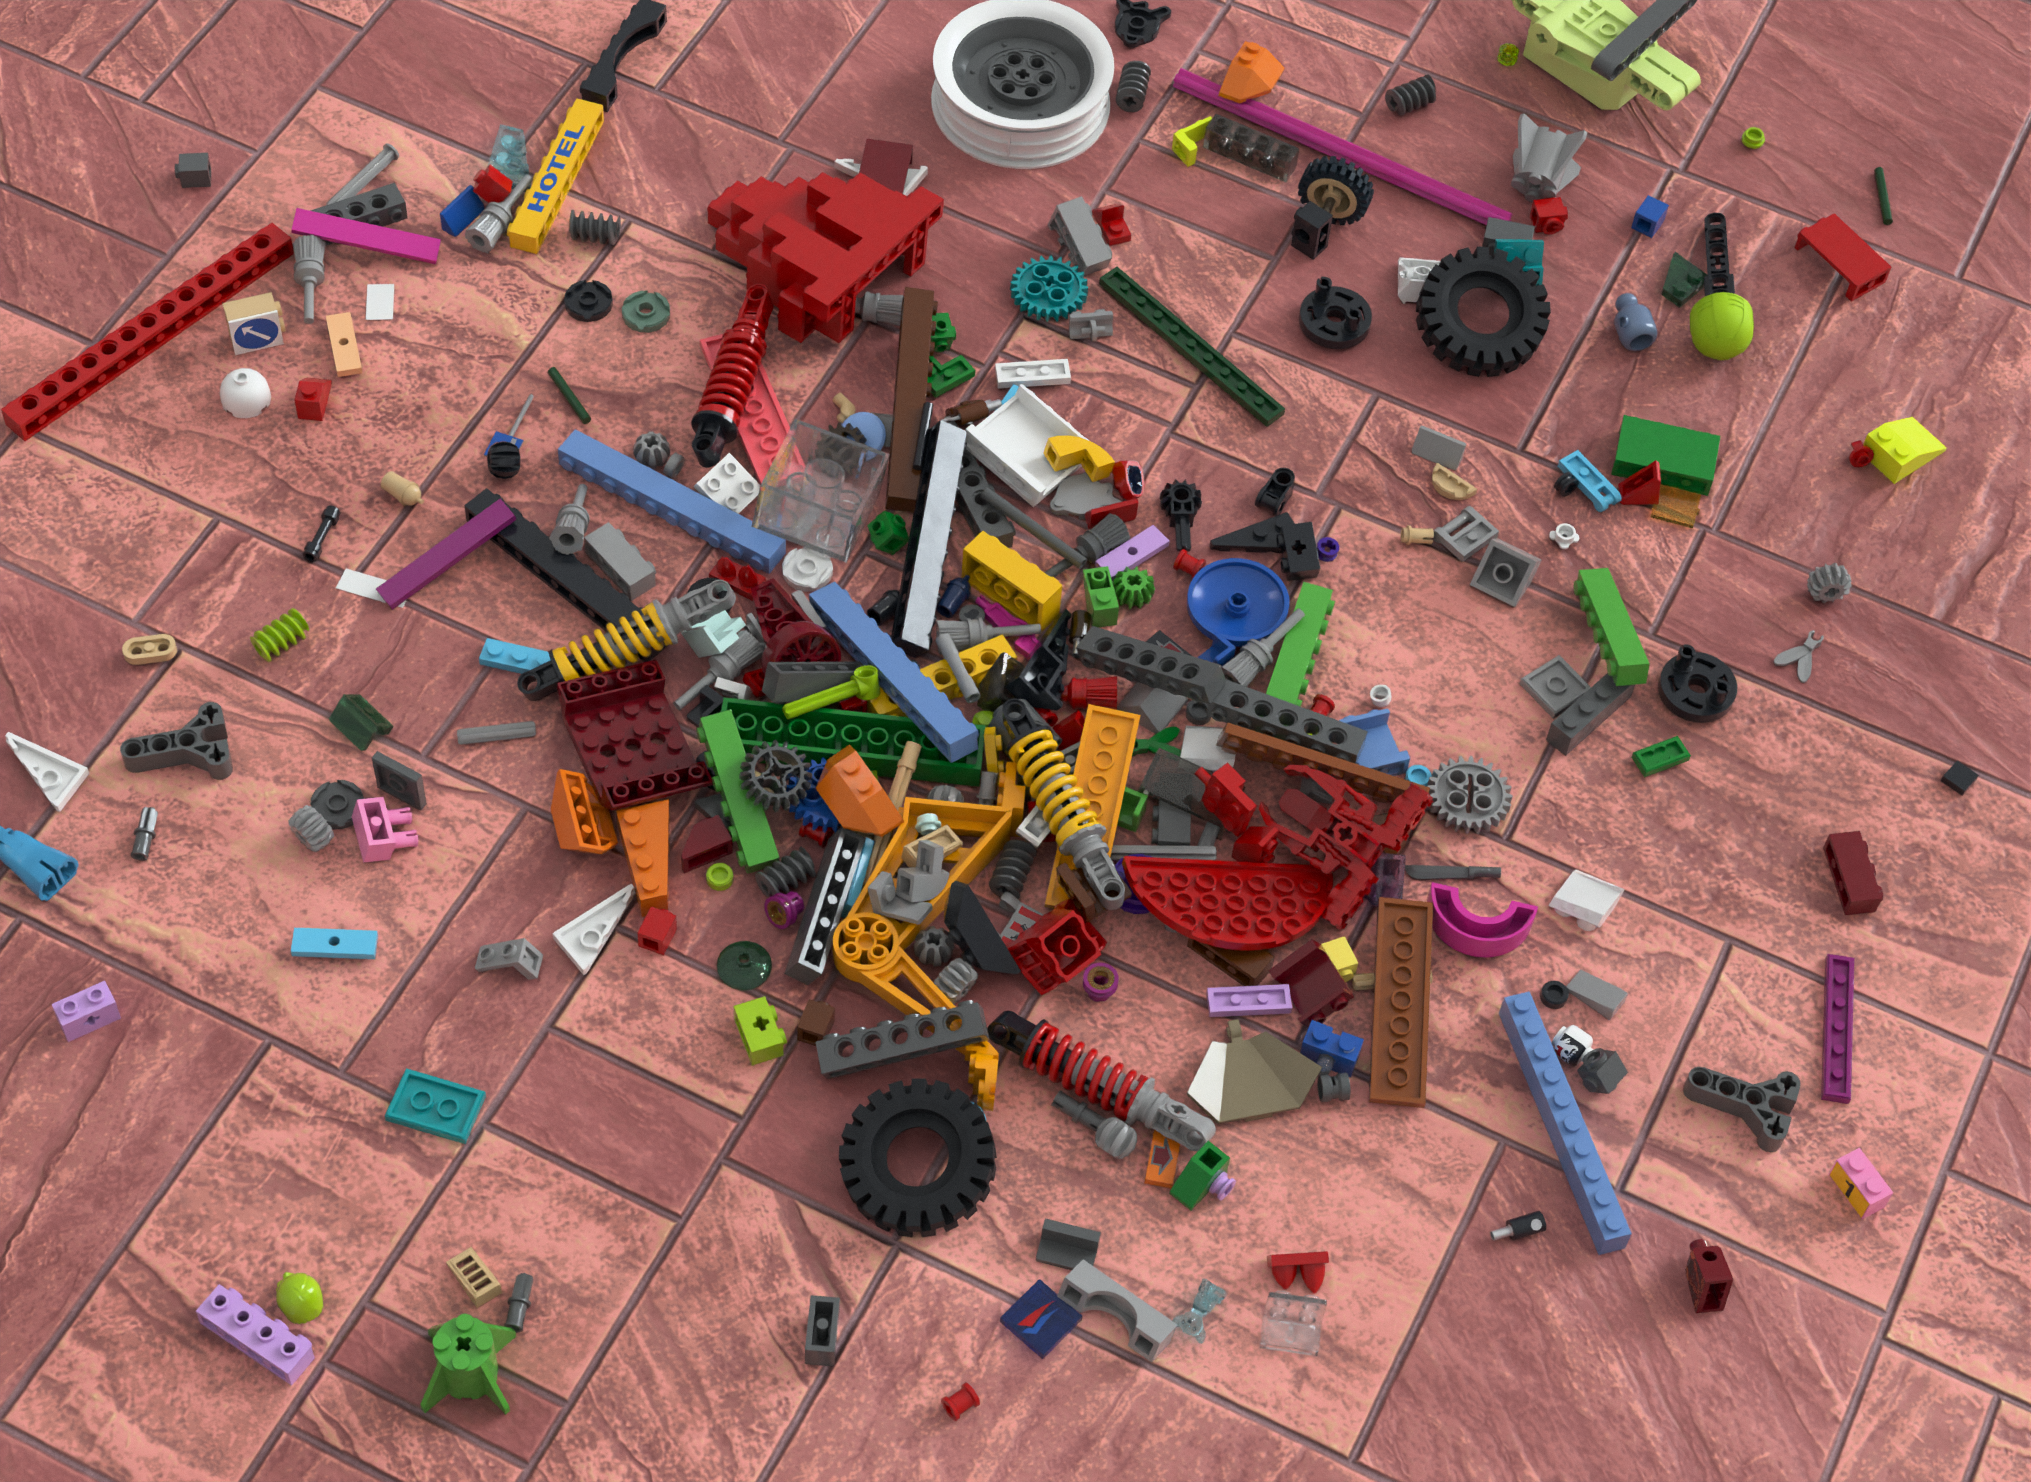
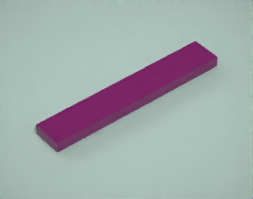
(446, 554)
(1837, 1029)

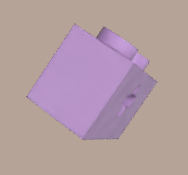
(86, 1011)

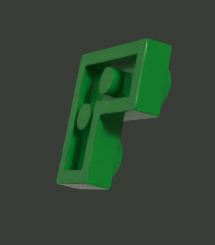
(949, 375)

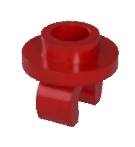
(1860, 455)

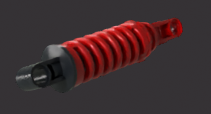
(732, 378)

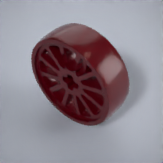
(808, 652)

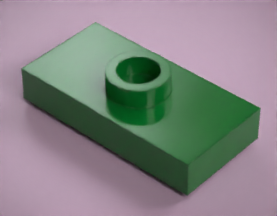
(1661, 756)

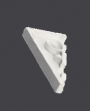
(51, 772)

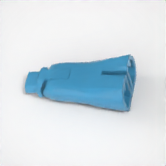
(36, 864)

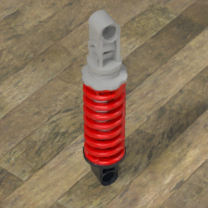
(1102, 1083)

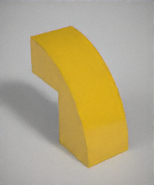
(1071, 450)

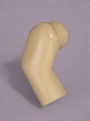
(846, 407)

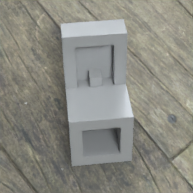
(925, 879)

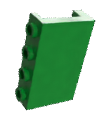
(1684, 455)

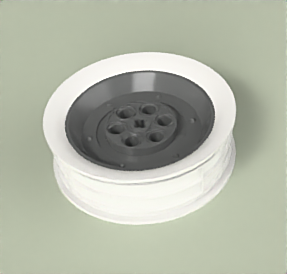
(1022, 83)

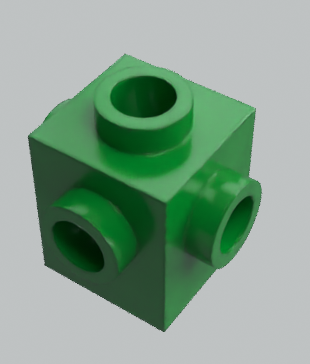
(944, 332)
(888, 532)

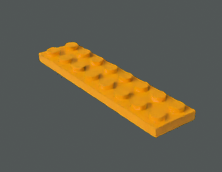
(1102, 774)

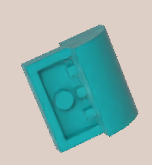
(1527, 250)

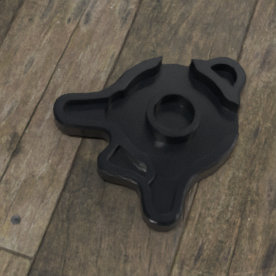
(1138, 23)

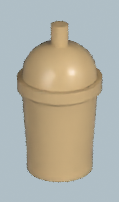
(402, 489)

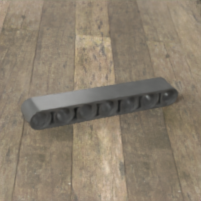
(1639, 36)

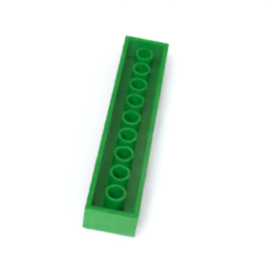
(875, 737)

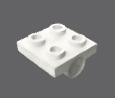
(729, 485)

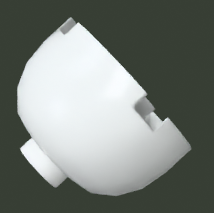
(244, 393)

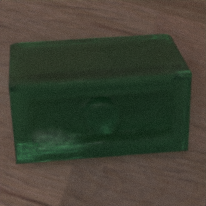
(359, 720)

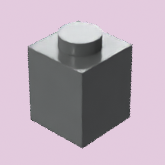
(194, 170)

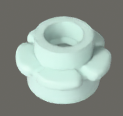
(927, 823)

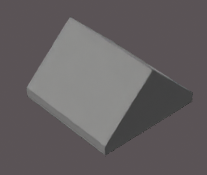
(1153, 704)

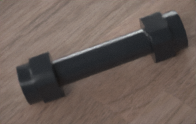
(313, 549)

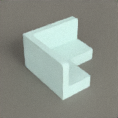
(714, 634)

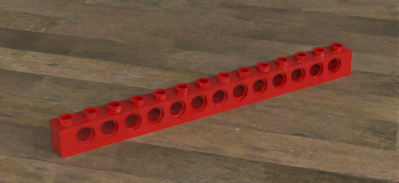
(147, 332)

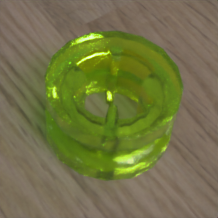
(1508, 60)

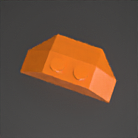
(1251, 74)
(856, 795)
(579, 817)

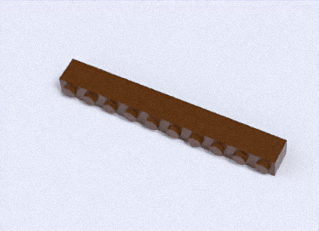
(910, 395)

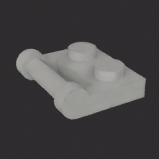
(1470, 538)

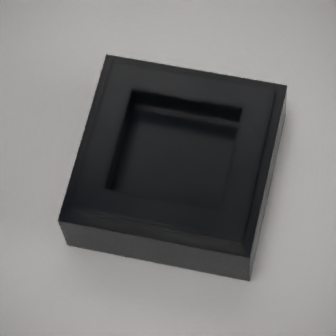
(1959, 778)

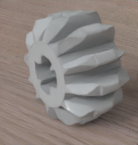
(1829, 583)
(311, 828)
(956, 980)

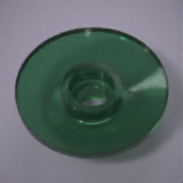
(744, 975)

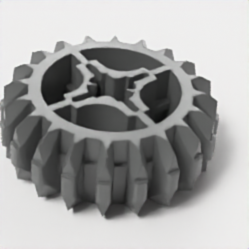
(757, 784)

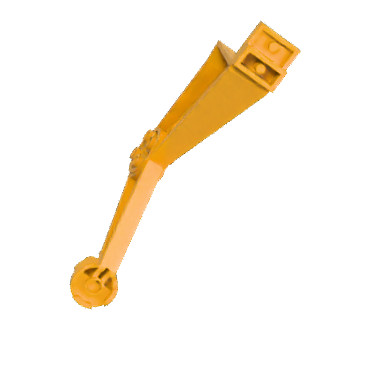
(872, 948)

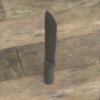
(1451, 872)

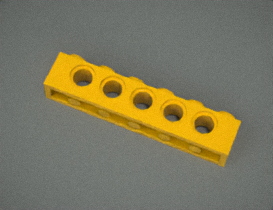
(940, 672)

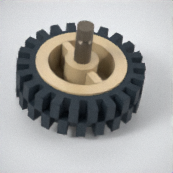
(1336, 189)

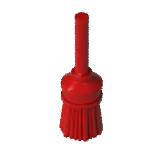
(1096, 692)

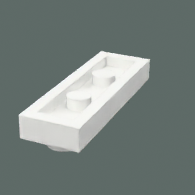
(1033, 373)

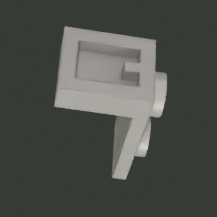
(888, 904)
(513, 953)

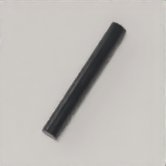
(923, 436)

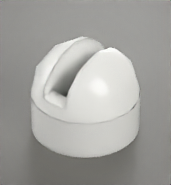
(1382, 694)

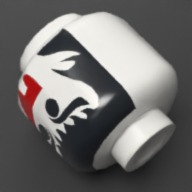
(1572, 1044)

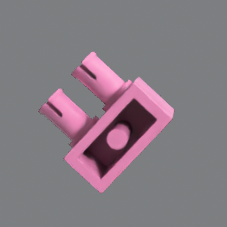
(374, 829)

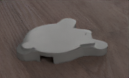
(1079, 494)

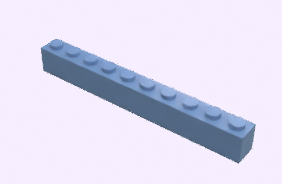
(671, 501)
(896, 673)
(1564, 1124)

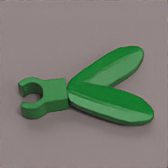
(1159, 740)

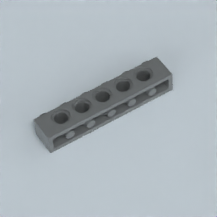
(978, 512)
(1151, 665)
(1278, 713)
(971, 1031)

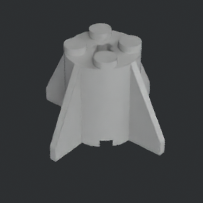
(1544, 160)

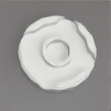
(806, 569)

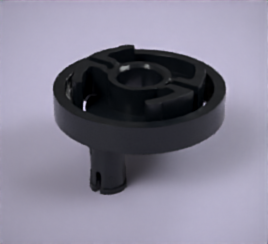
(1334, 302)
(1702, 670)

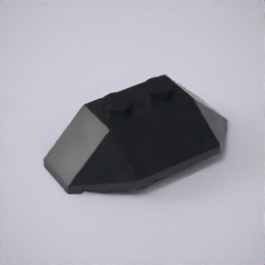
(975, 933)

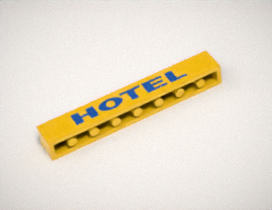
(555, 176)

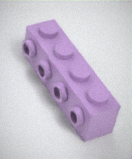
(256, 1334)

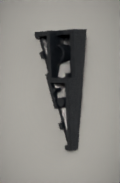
(1042, 672)

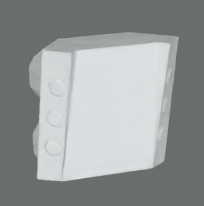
(1412, 276)
(1201, 748)
(1586, 899)

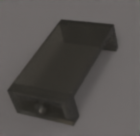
(1174, 782)

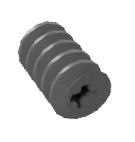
(1133, 86)
(1411, 95)
(594, 228)
(1012, 868)
(786, 872)

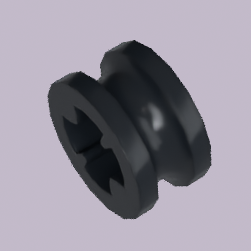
(1566, 484)

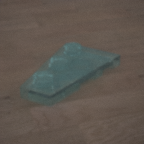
(510, 154)

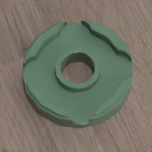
(645, 321)

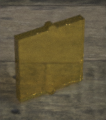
(1676, 506)

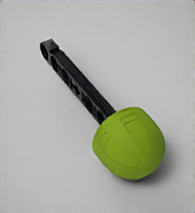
(1721, 320)

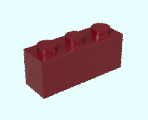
(1853, 873)

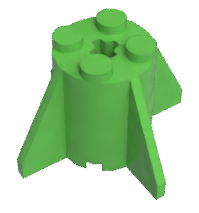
(466, 1361)

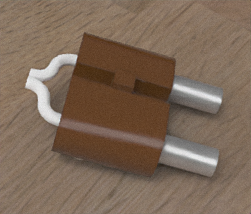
(971, 411)

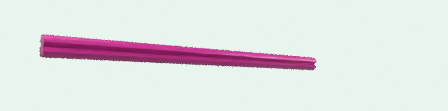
(1335, 146)

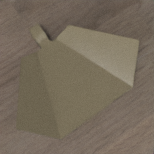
(1251, 1077)

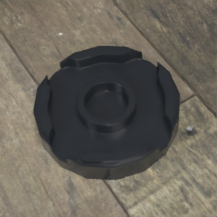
(588, 300)

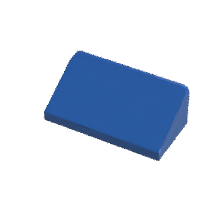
(461, 212)

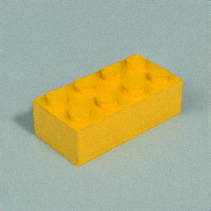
(1011, 581)

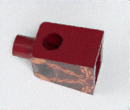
(1708, 1277)

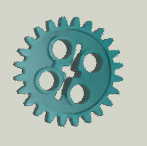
(1049, 288)

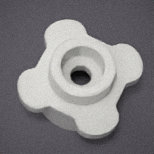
(1564, 535)

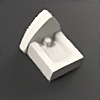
(732, 689)

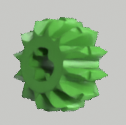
(1133, 587)

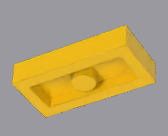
(993, 744)

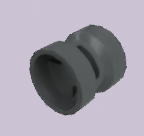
(1334, 1087)

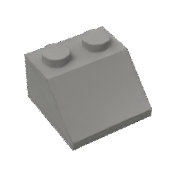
(1505, 571)

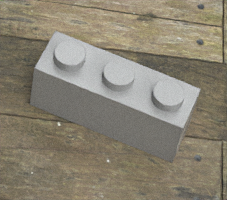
(620, 561)

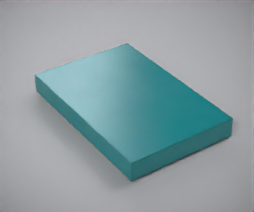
(435, 1106)

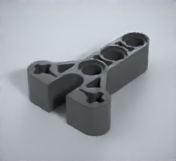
(200, 753)
(1765, 1095)

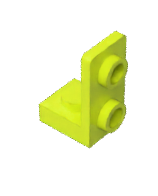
(1185, 139)

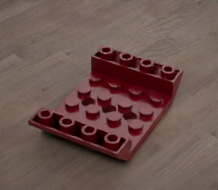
(624, 710)

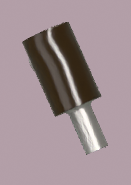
(1079, 627)

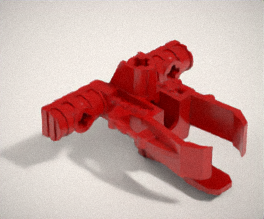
(1345, 835)

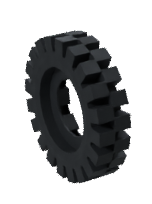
(1465, 347)
(918, 1207)

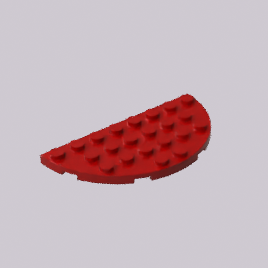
(1231, 901)

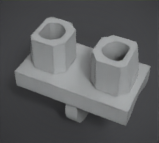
(1090, 324)

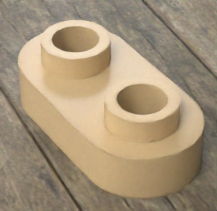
(150, 649)

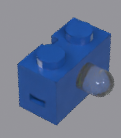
(1331, 1050)

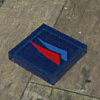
(1040, 1319)

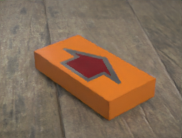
(1162, 1161)

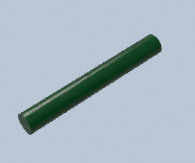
(1883, 196)
(569, 395)

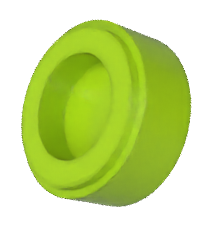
(719, 876)

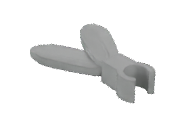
(1802, 655)

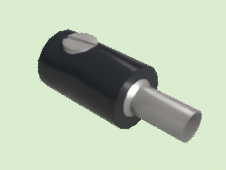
(1521, 1227)

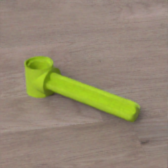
(862, 684)

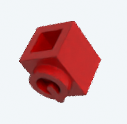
(1548, 215)

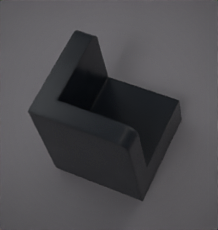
(709, 704)

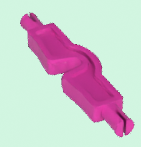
(999, 617)

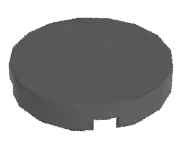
(336, 802)

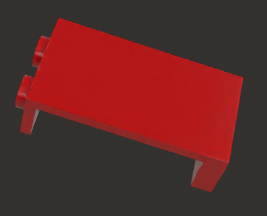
(1846, 254)

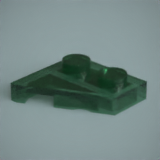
(1682, 281)

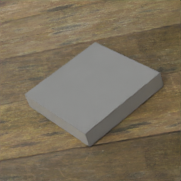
(1555, 686)

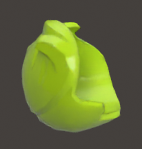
(299, 1297)

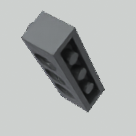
(373, 207)

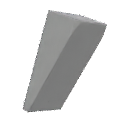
(1597, 993)

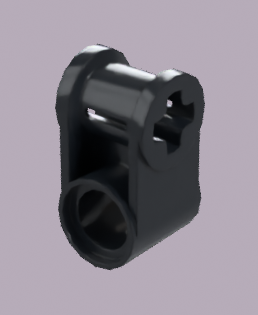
(1276, 491)

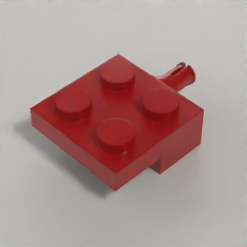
(1226, 799)

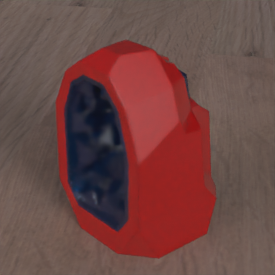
(1128, 479)

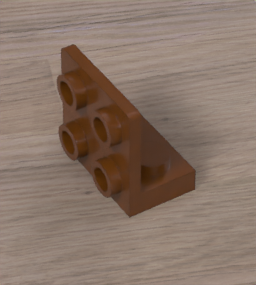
(1082, 894)

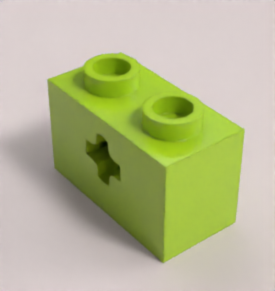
(759, 1044)

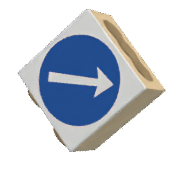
(254, 323)

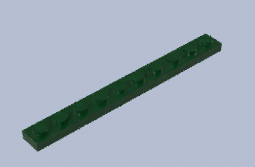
(1192, 346)

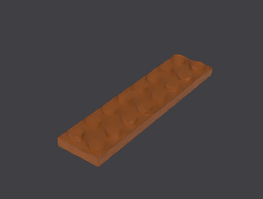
(1283, 753)
(1401, 1003)

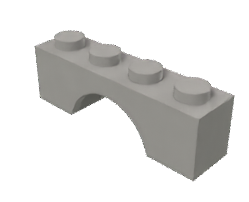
(1091, 1289)

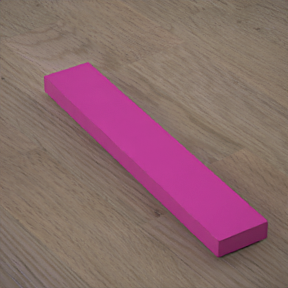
(366, 236)

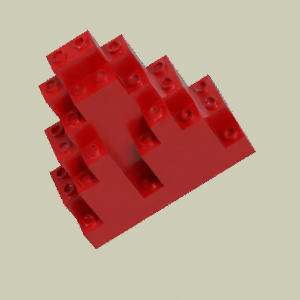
(821, 243)

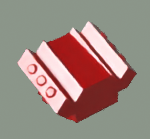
(1056, 947)

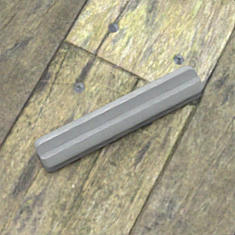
(496, 732)

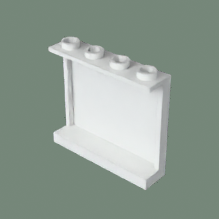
(1014, 443)

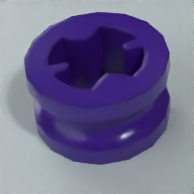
(1327, 542)

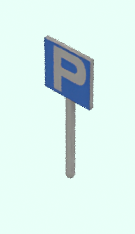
(498, 437)

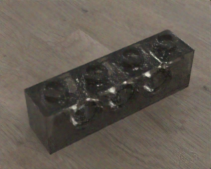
(1251, 147)

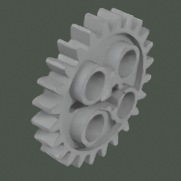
(1493, 796)

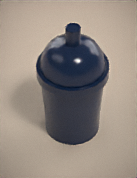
(954, 596)

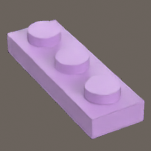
(1249, 1000)

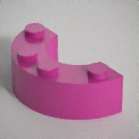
(1477, 934)

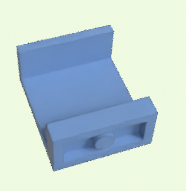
(1380, 748)

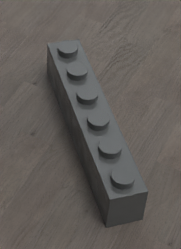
(825, 906)

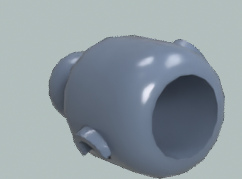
(1634, 323)

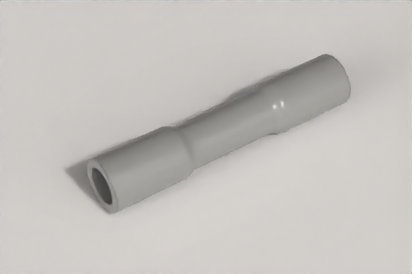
(964, 680)

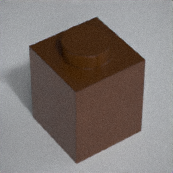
(815, 1022)

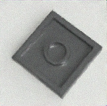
(399, 781)

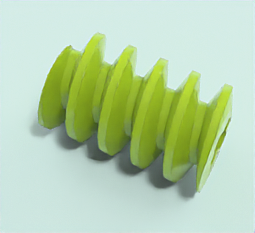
(279, 634)

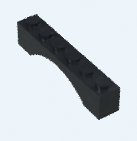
(642, 24)

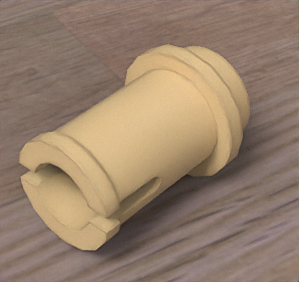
(1416, 535)

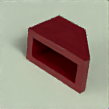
(706, 844)

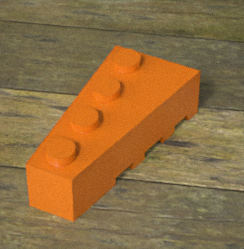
(646, 849)

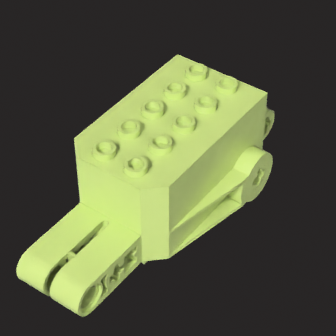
(1570, 35)

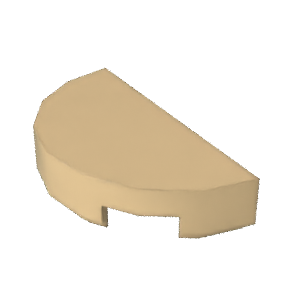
(1451, 485)

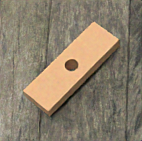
(344, 344)

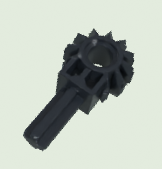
(1181, 505)

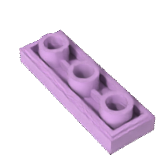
(1134, 551)

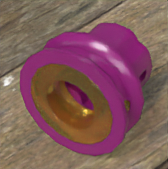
(783, 903)
(1100, 981)

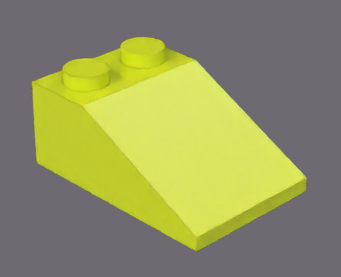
(1902, 448)

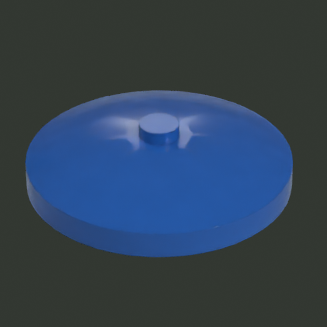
(1237, 600)

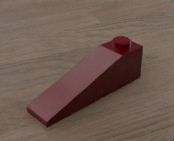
(776, 609)

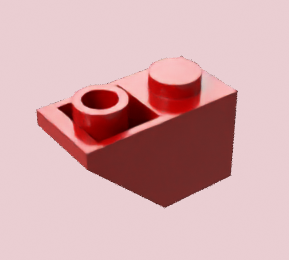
(1256, 845)

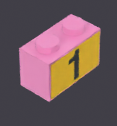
(1860, 1183)

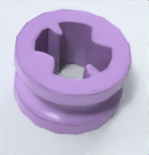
(1222, 1186)

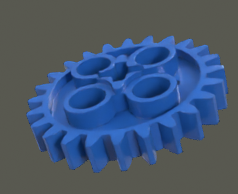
(813, 807)

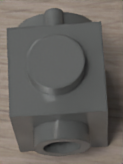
(1602, 1071)

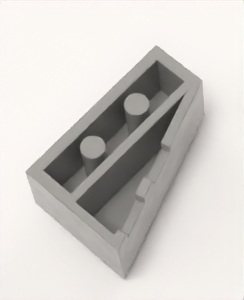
(1081, 236)

